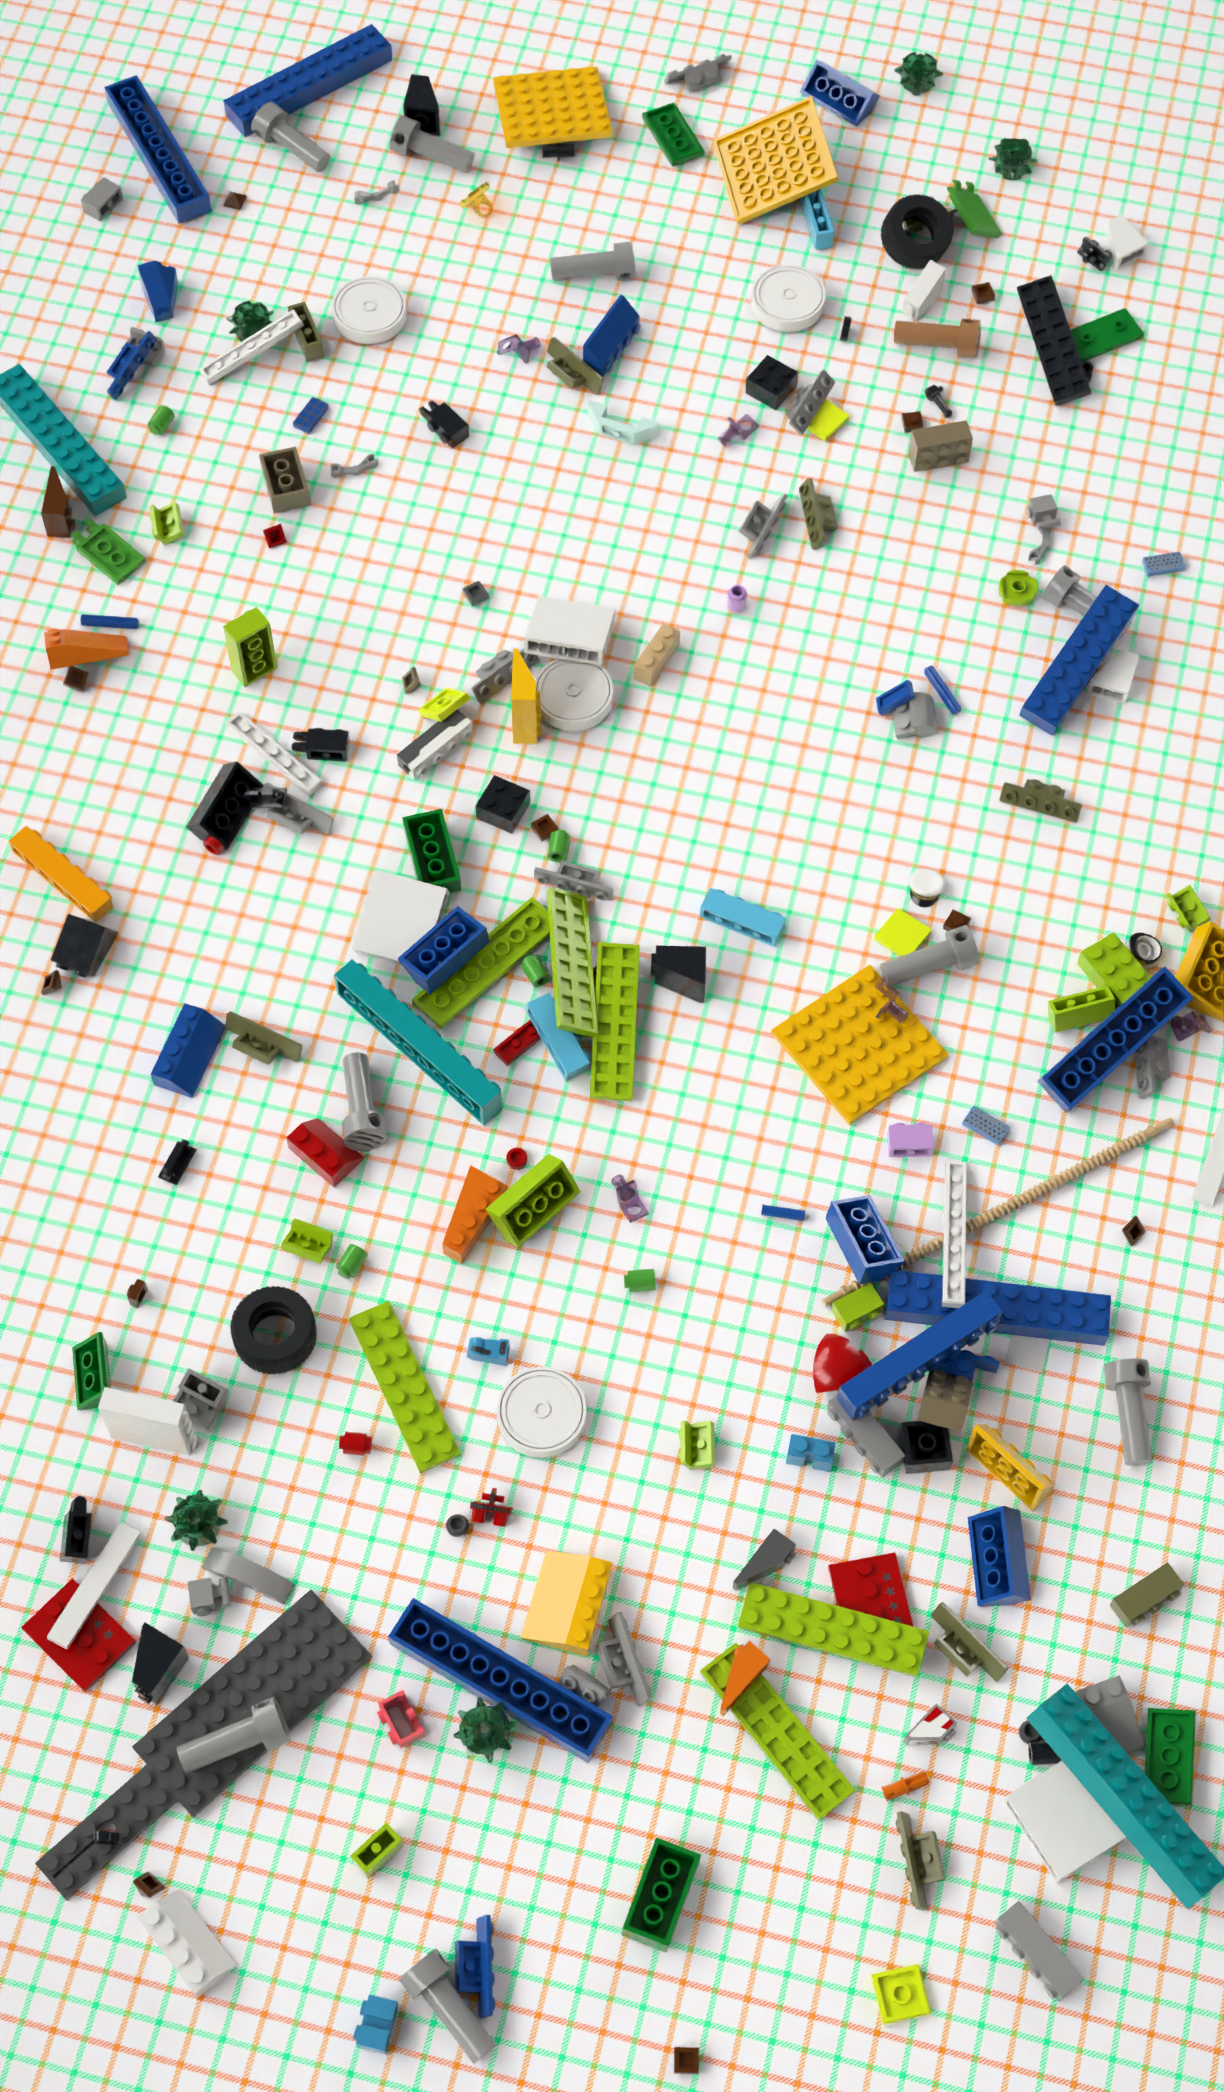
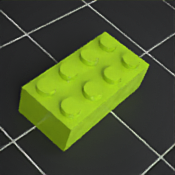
(250, 646)
(1113, 965)
(533, 1200)

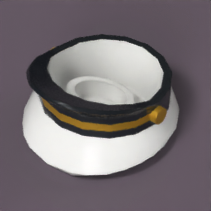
(925, 887)
(1145, 949)

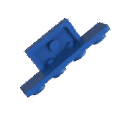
(127, 363)
(966, 1362)
(474, 1966)

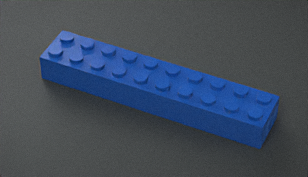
(311, 77)
(158, 149)
(1025, 1308)
(500, 1677)

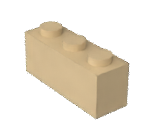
(656, 654)

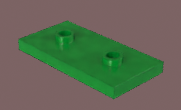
(673, 134)
(1106, 334)
(1171, 1753)

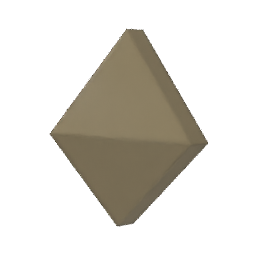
(410, 680)

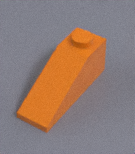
(745, 1670)

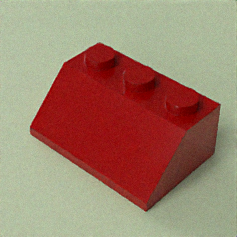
(323, 1151)

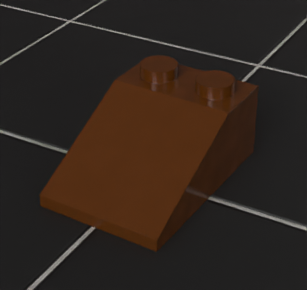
(55, 509)

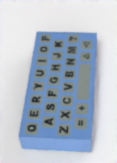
(1163, 563)
(986, 1125)

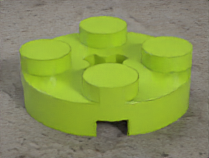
(1017, 597)

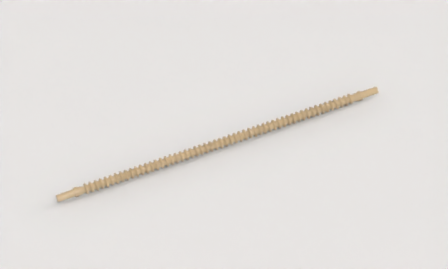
(1151, 1131)

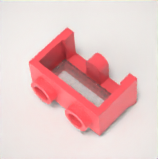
(400, 1719)

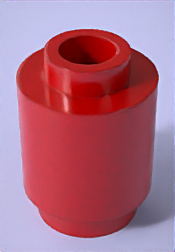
(355, 1443)

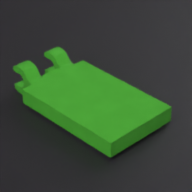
(973, 210)
(108, 551)

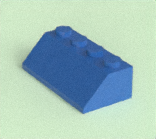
(839, 93)
(611, 336)
(444, 949)
(187, 1051)
(864, 1238)
(999, 1557)

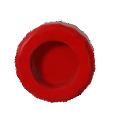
(213, 845)
(516, 1158)

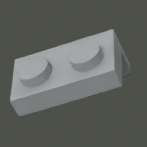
(155, 354)
(584, 1685)

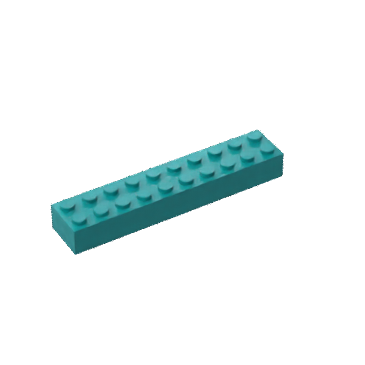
(59, 441)
(418, 1041)
(1127, 1796)

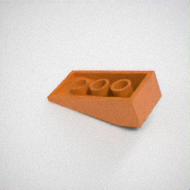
(77, 647)

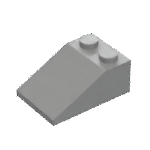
(1114, 1710)

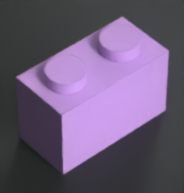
(910, 1140)

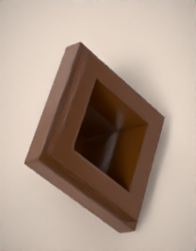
(235, 200)
(51, 983)
(1133, 1230)
(148, 1885)

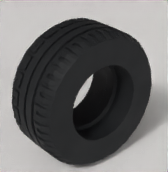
(928, 212)
(266, 1303)

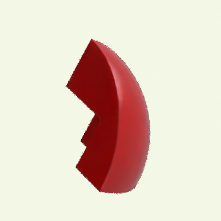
(836, 1363)

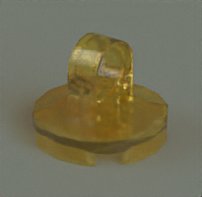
(476, 199)

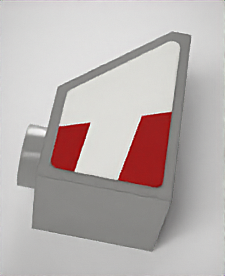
(932, 1728)

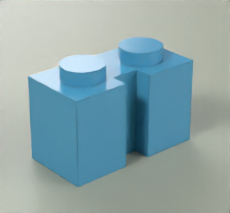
(810, 1450)
(376, 2025)

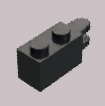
(445, 423)
(323, 744)
(76, 1532)

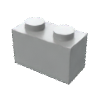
(101, 199)

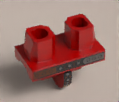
(501, 1512)

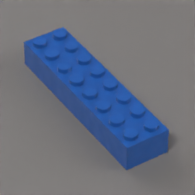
(1079, 660)
(1115, 1039)
(919, 1355)

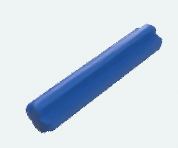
(109, 621)
(942, 690)

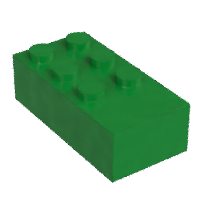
(431, 850)
(661, 1895)

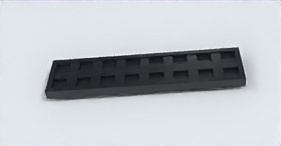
(1053, 340)

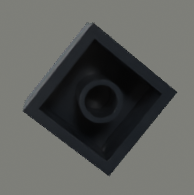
(771, 382)
(503, 804)
(925, 1447)

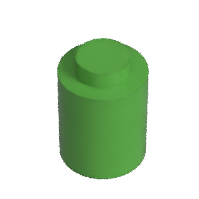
(161, 420)
(559, 846)
(535, 971)
(351, 1261)
(640, 1280)

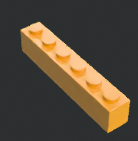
(61, 874)

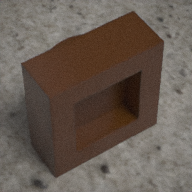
(983, 293)
(912, 421)
(75, 678)
(544, 827)
(956, 920)
(137, 1293)
(686, 2060)

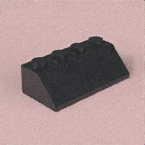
(224, 805)

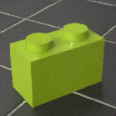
(858, 1308)
(377, 1850)

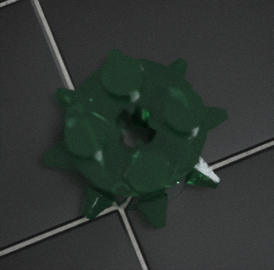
(918, 73)
(1013, 158)
(249, 319)
(187, 1512)
(471, 1733)

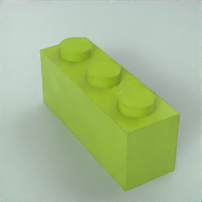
(1080, 1008)

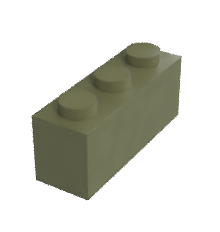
(307, 335)
(1147, 1595)

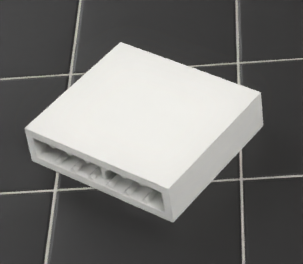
(569, 630)
(396, 915)
(147, 1421)
(1062, 1821)

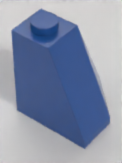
(159, 288)

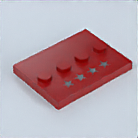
(871, 1587)
(93, 1650)

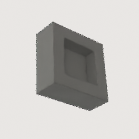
(475, 593)

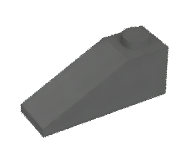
(769, 1558)

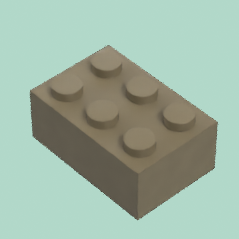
(940, 446)
(284, 479)
(945, 1400)

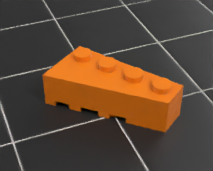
(470, 1213)

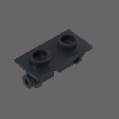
(266, 797)
(177, 1162)

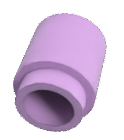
(737, 598)

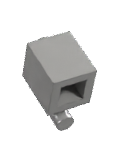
(1043, 512)
(203, 1595)

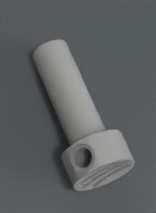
(272, 124)
(408, 138)
(618, 261)
(1065, 589)
(957, 950)
(363, 1127)
(1128, 1380)
(264, 1726)
(429, 1979)

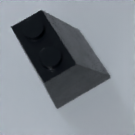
(422, 104)
(82, 946)
(681, 970)
(156, 1664)

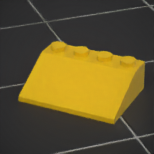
(524, 703)
(1203, 970)
(1009, 1466)
(567, 1602)

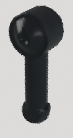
(933, 394)

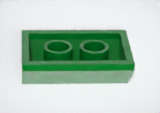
(91, 1371)

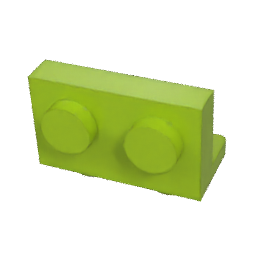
(166, 522)
(1189, 908)
(307, 1241)
(697, 1444)

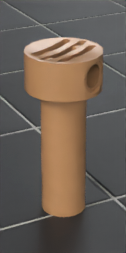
(963, 337)

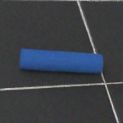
(782, 1212)

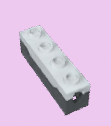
(434, 744)

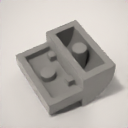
(916, 717)
(201, 1398)

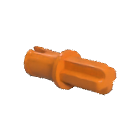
(905, 1786)

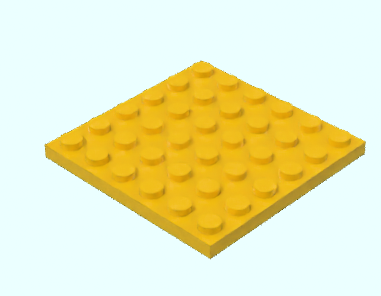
(552, 107)
(775, 160)
(854, 1054)

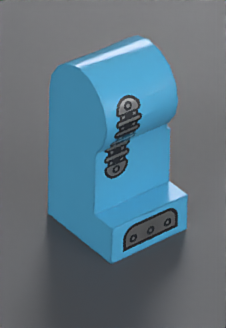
(488, 1350)

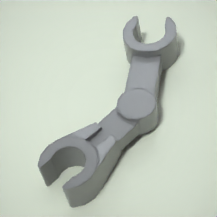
(363, 197)
(356, 469)
(1038, 552)

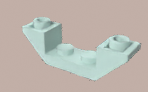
(646, 429)

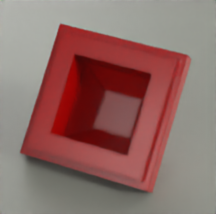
(274, 535)

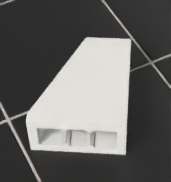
(1124, 242)
(924, 291)
(1115, 677)

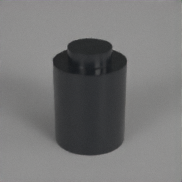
(1041, 1753)

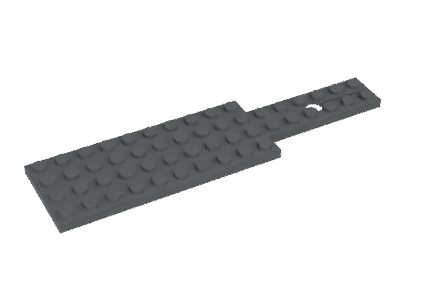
(294, 1659)

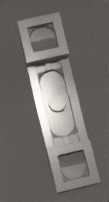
(248, 1573)

